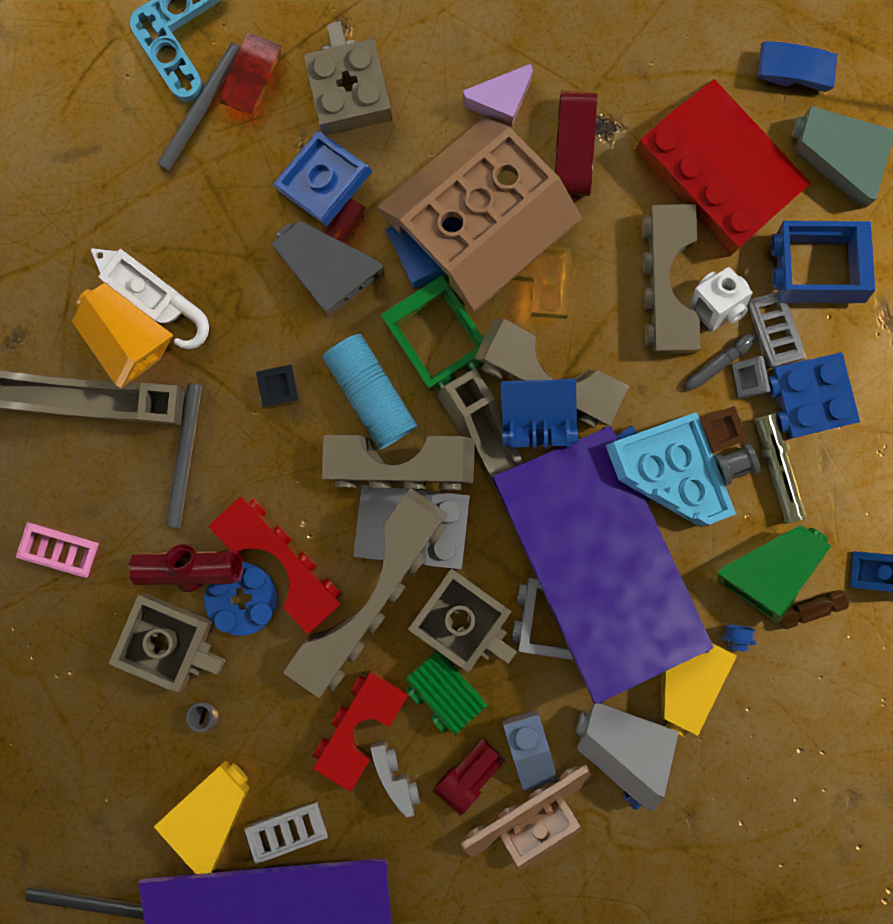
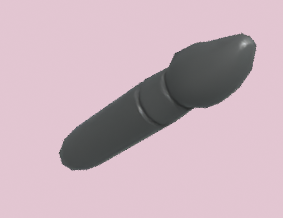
(740, 347)

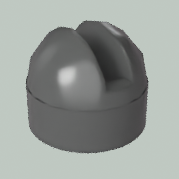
(196, 716)

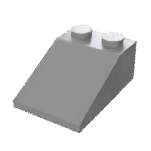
(377, 506)

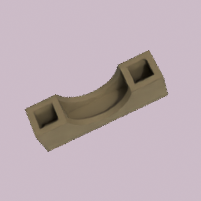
(672, 326)
(512, 353)
(441, 461)

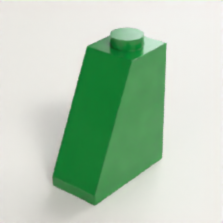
(776, 571)

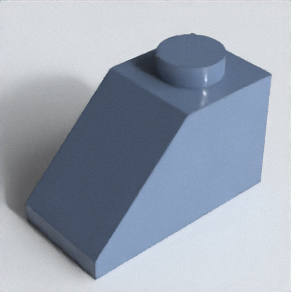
(530, 750)

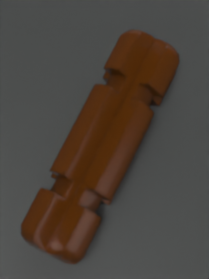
(814, 609)

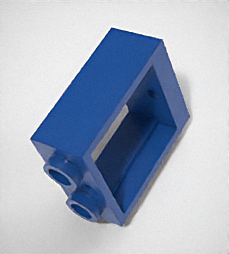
(860, 257)

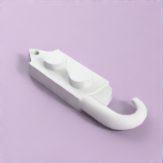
(149, 293)

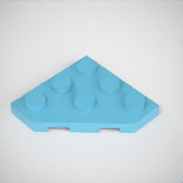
(674, 469)

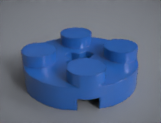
(258, 611)

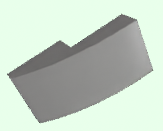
(399, 789)

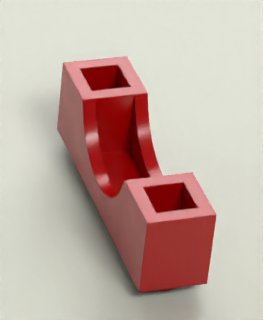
(245, 528)

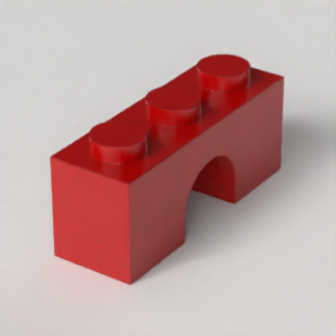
(342, 757)

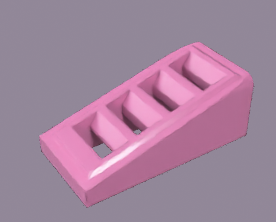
(27, 540)

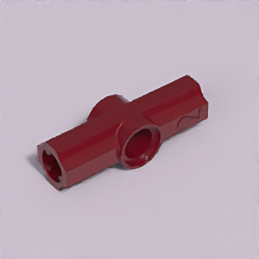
(186, 568)

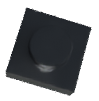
(277, 386)

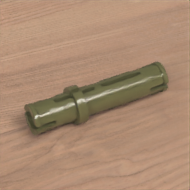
(793, 508)

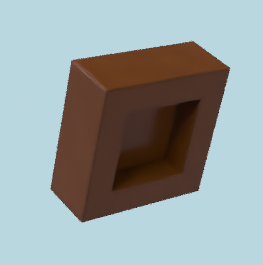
(723, 429)

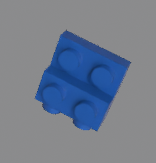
(813, 396)

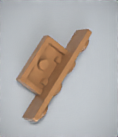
(535, 825)

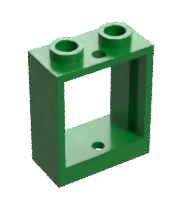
(414, 305)

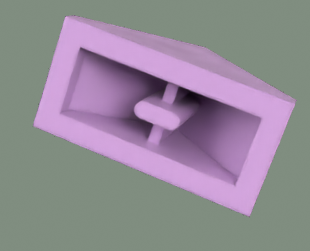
(500, 96)

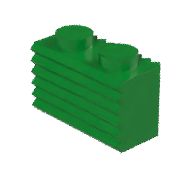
(445, 692)

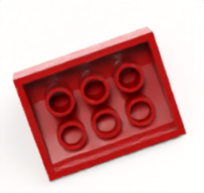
(723, 164)

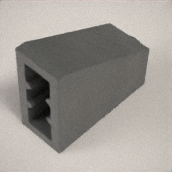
(325, 265)

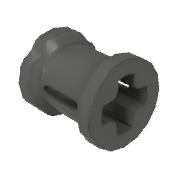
(737, 463)

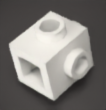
(721, 298)

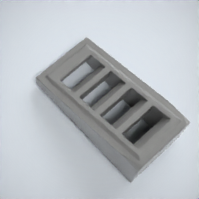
(766, 345)
(256, 846)

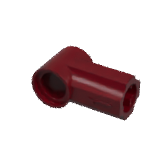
(463, 783)

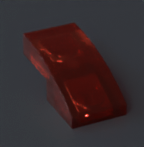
(250, 74)

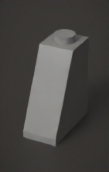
(628, 751)

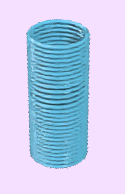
(374, 395)

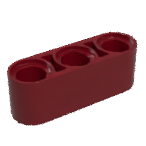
(576, 141)

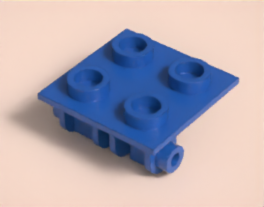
(539, 413)

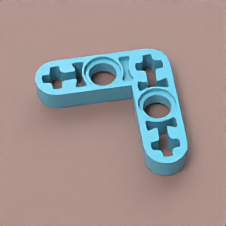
(165, 23)

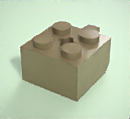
(345, 64)
(467, 643)
(187, 648)

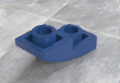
(798, 64)

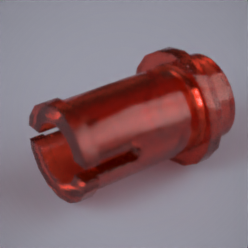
(347, 219)

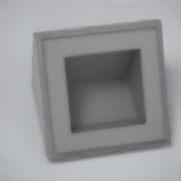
(751, 377)

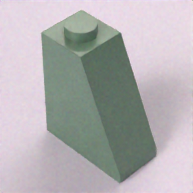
(844, 151)

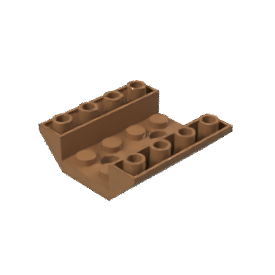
(501, 223)

